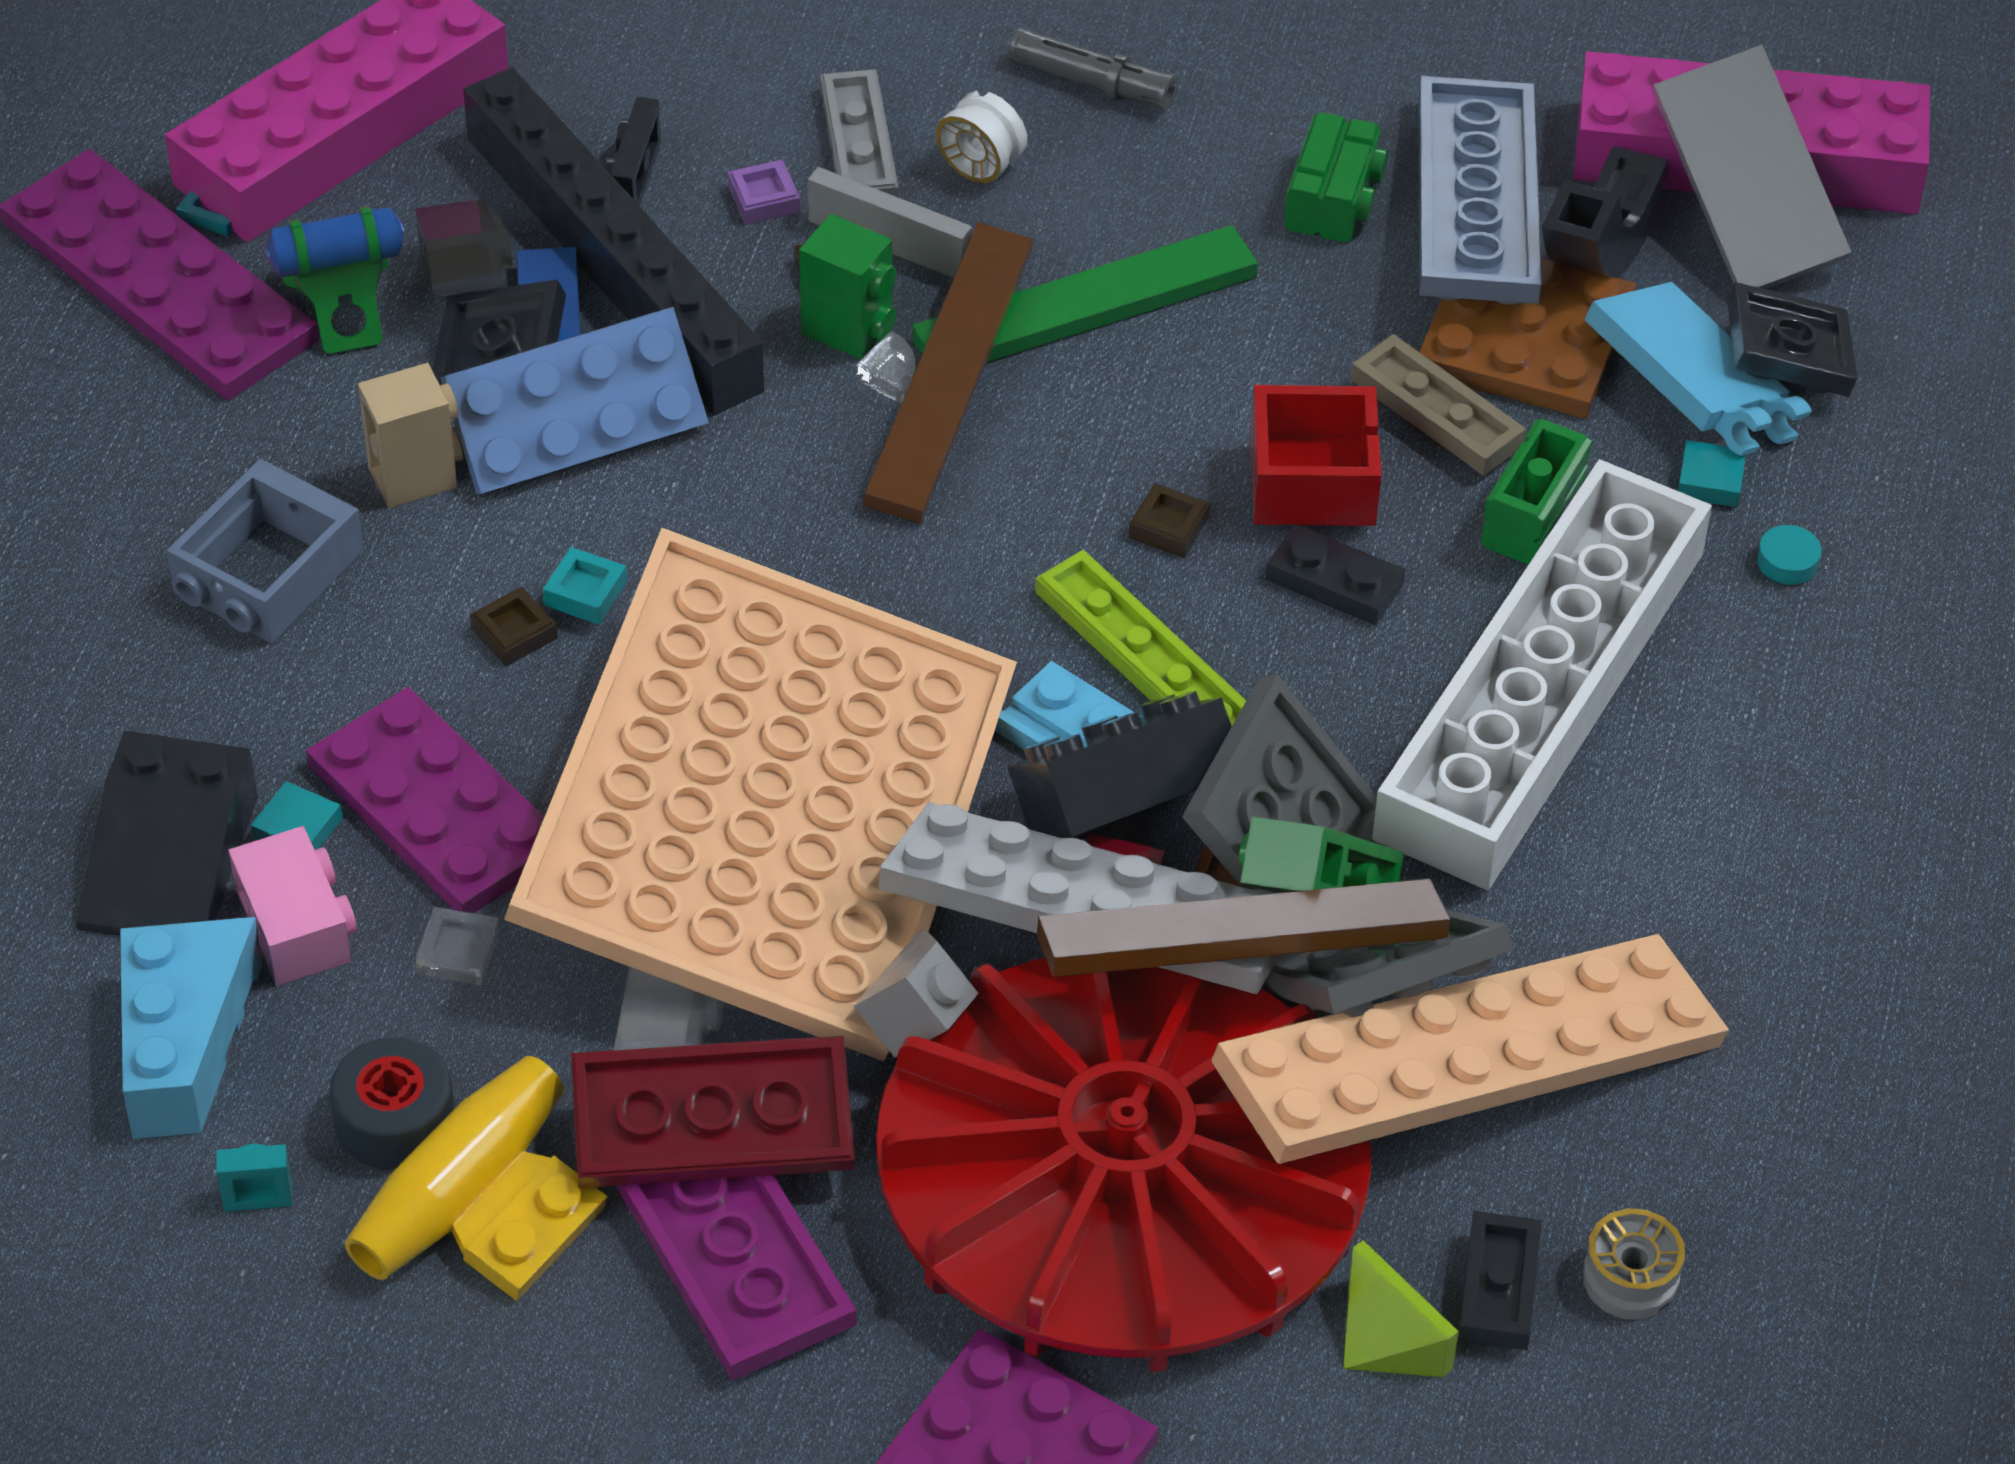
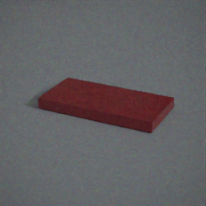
(711, 1111)

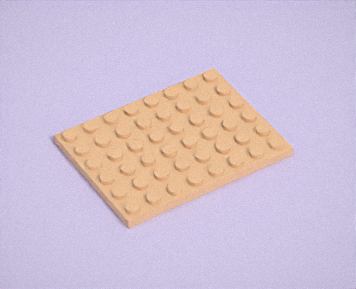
(750, 785)

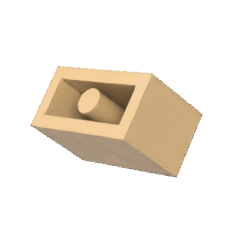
(410, 434)

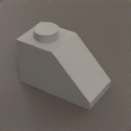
(916, 994)

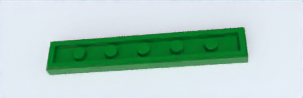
(1117, 291)

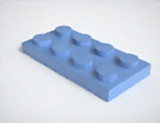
(575, 400)

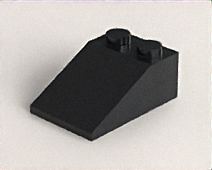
(166, 833)

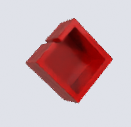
(1315, 455)

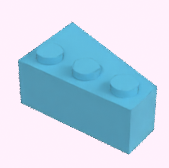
(179, 1012)

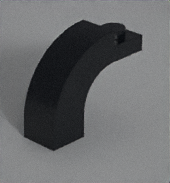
(1605, 224)

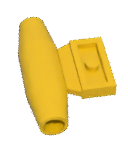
(475, 1179)

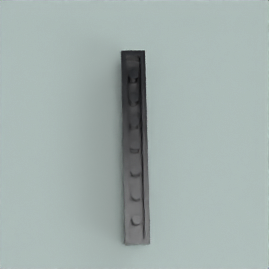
(611, 234)

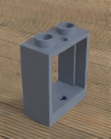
(287, 504)

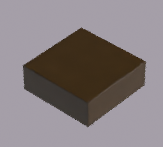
(1169, 520)
(513, 626)

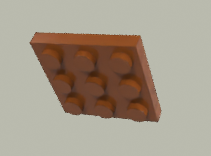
(1526, 349)

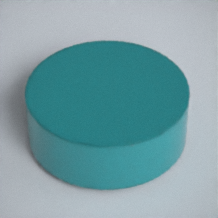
(1789, 554)

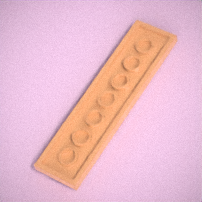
(1467, 1047)

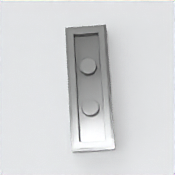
(858, 129)
(914, 230)

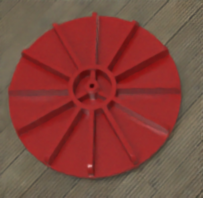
(1096, 1175)

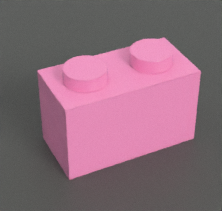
(294, 907)

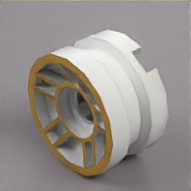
(981, 137)

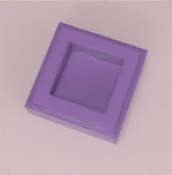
(763, 192)

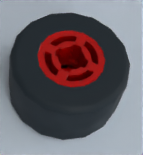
(389, 1099)

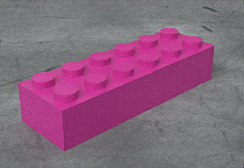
(333, 108)
(1859, 132)

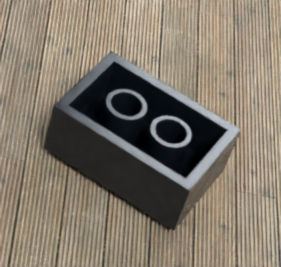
(1119, 765)

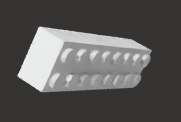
(1541, 675)

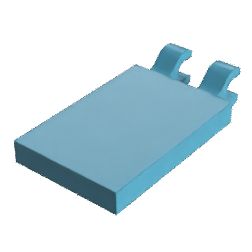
(1695, 365)

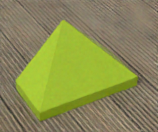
(1391, 1323)

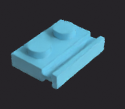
(1054, 706)

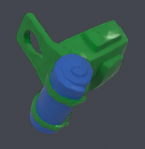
(338, 260)

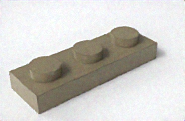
(1439, 404)

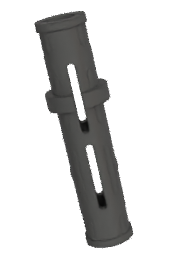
(1110, 73)

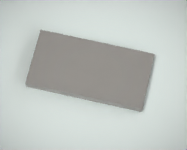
(1751, 170)

